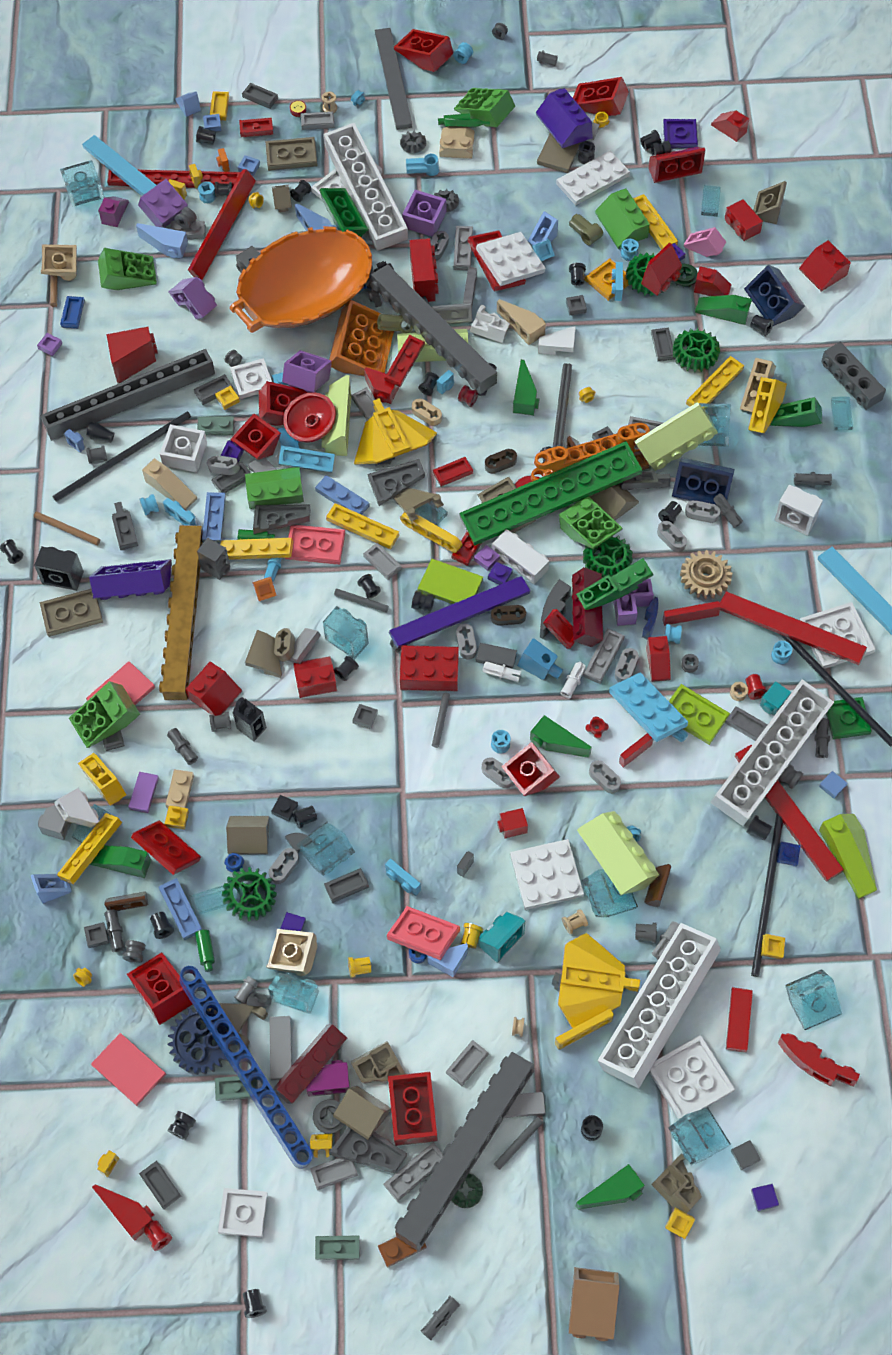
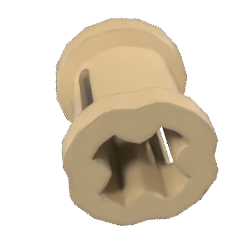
(325, 98)
(574, 921)

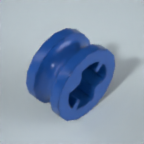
(413, 958)

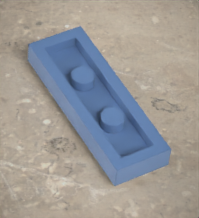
(341, 495)
(214, 516)
(180, 908)

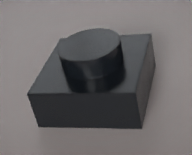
(284, 807)

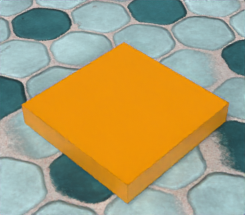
(601, 279)

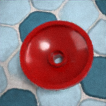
(305, 411)

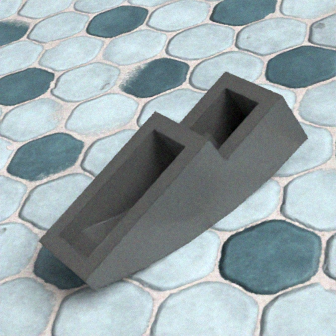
(555, 600)

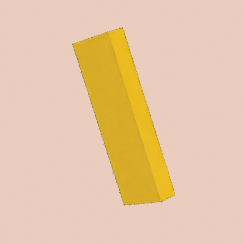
(584, 1029)

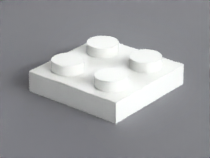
(250, 377)
(242, 1212)

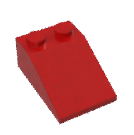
(425, 49)
(602, 96)
(275, 399)
(160, 988)

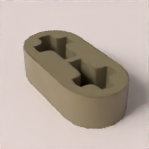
(288, 644)

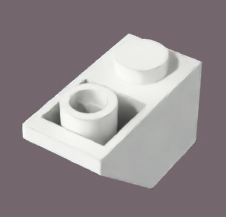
(75, 809)

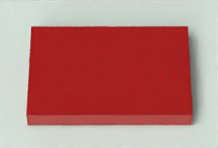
(166, 847)

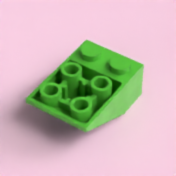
(486, 105)
(125, 269)
(588, 523)
(104, 714)

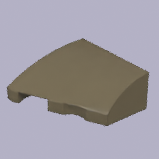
(262, 654)
(377, 1064)
(678, 1185)

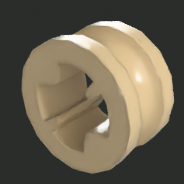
(743, 688)
(518, 1026)

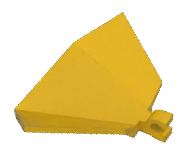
(390, 435)
(591, 980)

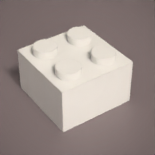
(183, 448)
(798, 509)

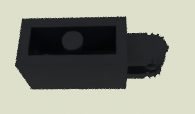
(249, 719)

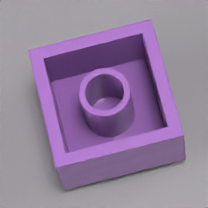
(162, 204)
(424, 213)
(306, 371)

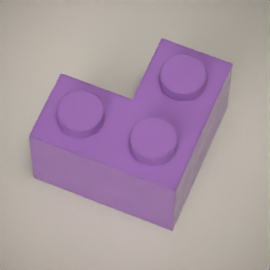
(193, 295)
(626, 606)

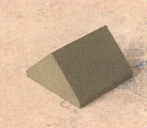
(769, 202)
(615, 501)
(247, 834)
(361, 1111)

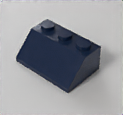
(774, 295)
(701, 481)

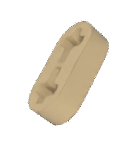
(427, 411)

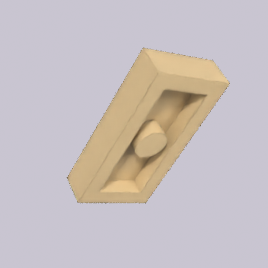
(180, 788)

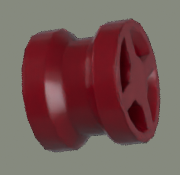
(468, 395)

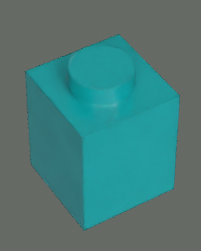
(774, 698)

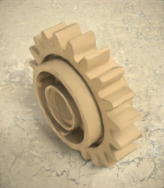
(718, 571)

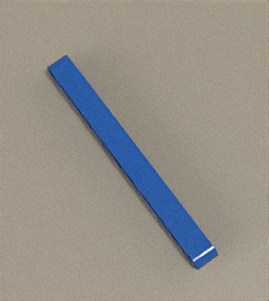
(253, 1073)

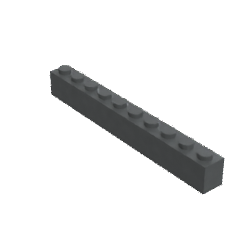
(434, 329)
(128, 394)
(464, 1151)

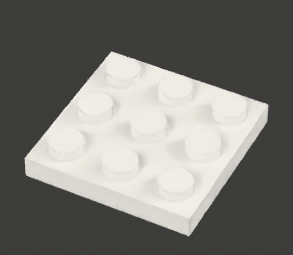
(510, 258)
(843, 622)
(546, 874)
(690, 1078)

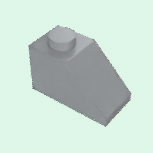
(53, 824)

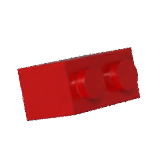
(743, 220)

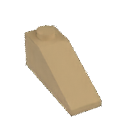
(523, 321)
(760, 368)
(168, 483)

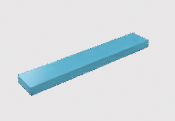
(118, 165)
(858, 587)

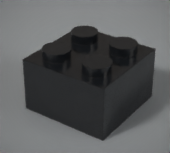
(59, 568)

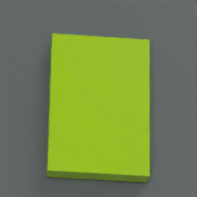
(449, 582)
(703, 716)

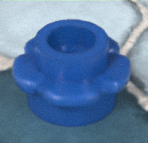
(234, 858)

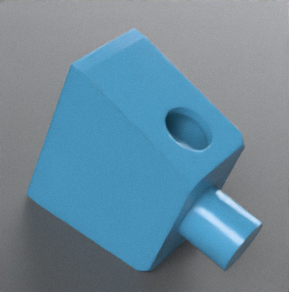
(539, 661)

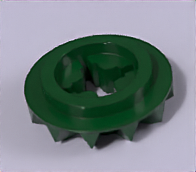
(691, 275)
(473, 1196)

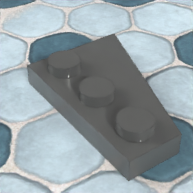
(394, 480)
(279, 516)
(375, 1152)

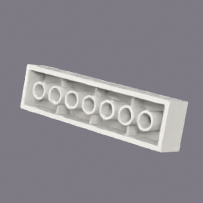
(365, 186)
(772, 752)
(659, 1005)

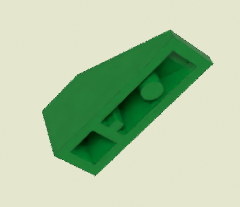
(725, 307)
(525, 393)
(798, 414)
(555, 738)
(123, 860)
(615, 1190)

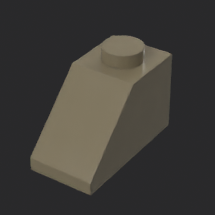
(281, 198)

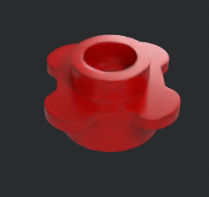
(596, 721)

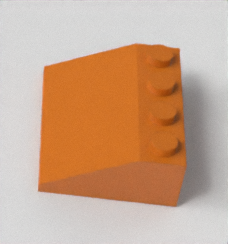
(359, 341)

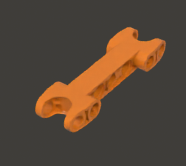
(561, 457)

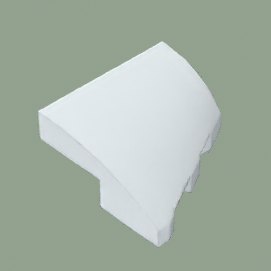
(489, 325)
(557, 341)

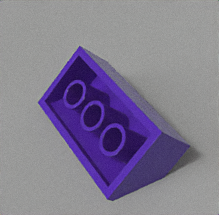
(565, 118)
(131, 579)

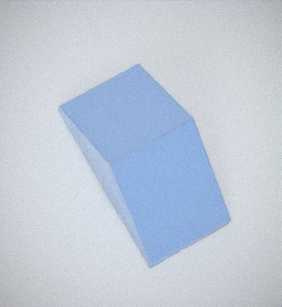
(189, 103)
(545, 229)
(50, 886)
(451, 960)

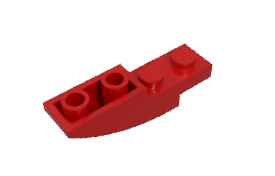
(808, 1059)

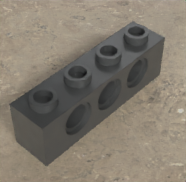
(853, 375)

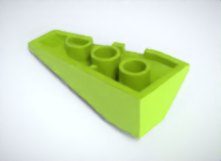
(849, 847)

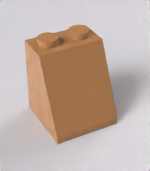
(593, 1303)

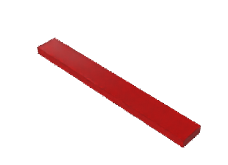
(158, 176)
(222, 225)
(793, 628)
(800, 828)

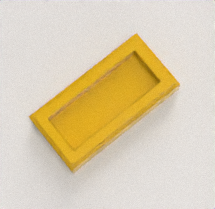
(219, 104)

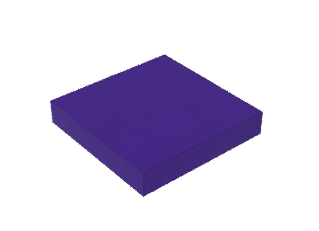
(680, 132)

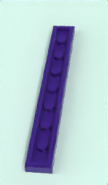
(459, 612)

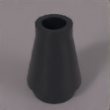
(98, 432)

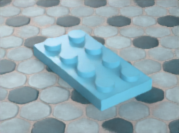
(648, 707)

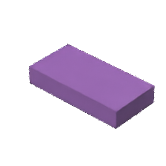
(143, 792)

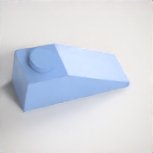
(167, 241)

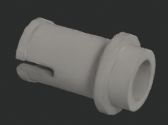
(246, 989)

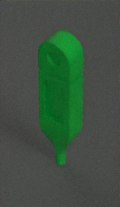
(465, 122)

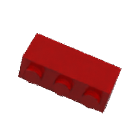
(677, 164)

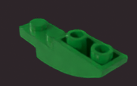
(615, 587)

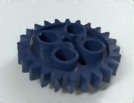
(211, 1054)

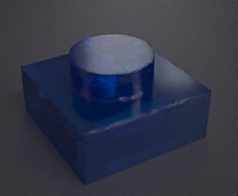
(788, 853)

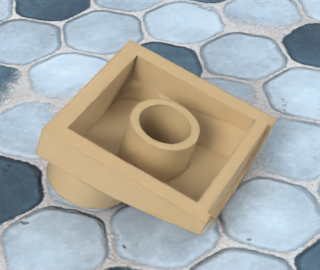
(457, 142)
(59, 261)
(293, 952)

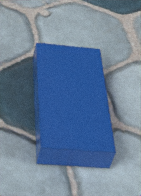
(72, 312)

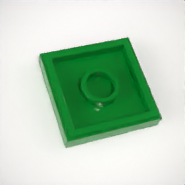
(845, 721)

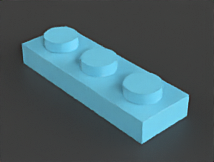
(306, 459)

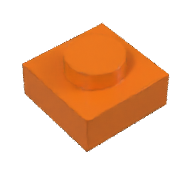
(222, 160)
(264, 589)

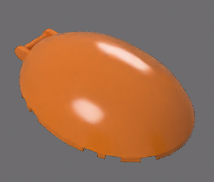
(302, 278)

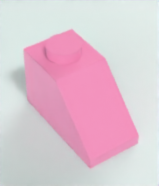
(706, 242)

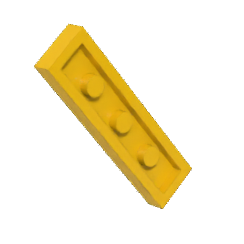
(657, 228)
(716, 382)
(362, 526)
(258, 548)
(89, 848)

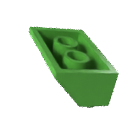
(622, 218)
(274, 487)

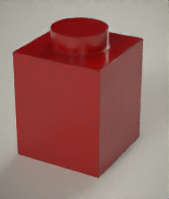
(512, 823)

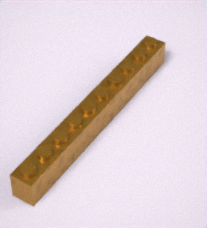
(182, 614)

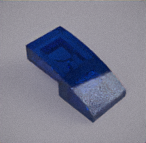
(650, 616)

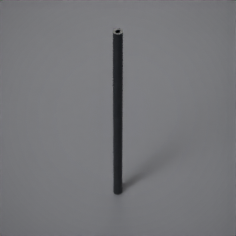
(123, 455)
(839, 689)
(767, 895)

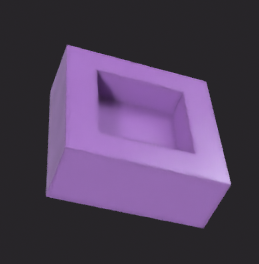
(49, 344)
(486, 557)

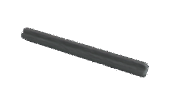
(562, 405)

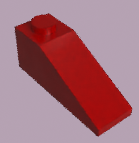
(127, 1211)

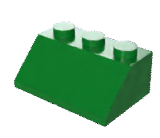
(343, 210)

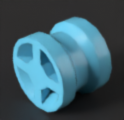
(463, 53)
(206, 192)
(631, 245)
(149, 504)
(673, 633)
(785, 650)
(500, 736)

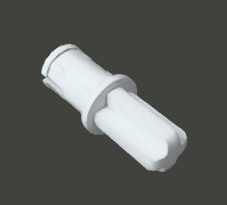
(501, 671)
(573, 680)

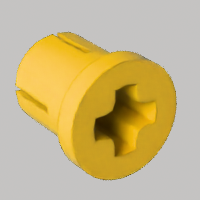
(471, 935)
(357, 967)

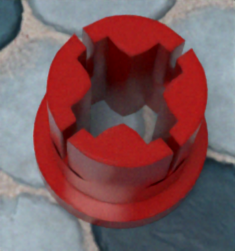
(755, 687)
(157, 1235)

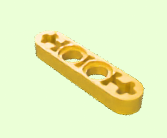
(432, 532)

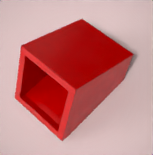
(131, 351)

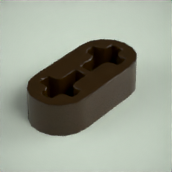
(501, 461)
(508, 615)

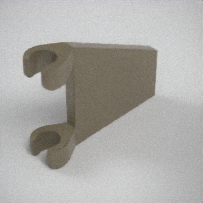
(412, 499)
(240, 1013)

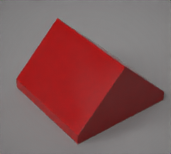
(257, 437)

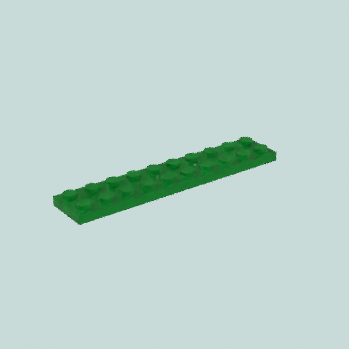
(550, 493)

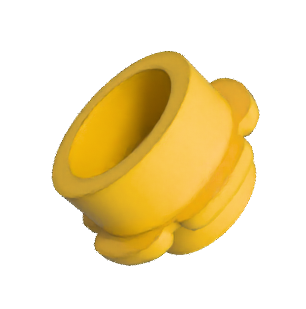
(602, 119)
(256, 200)
(587, 394)
(82, 976)

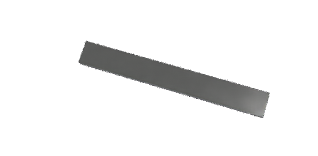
(393, 79)

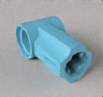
(427, 165)

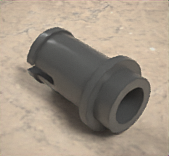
(547, 58)

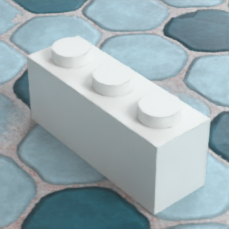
(521, 556)

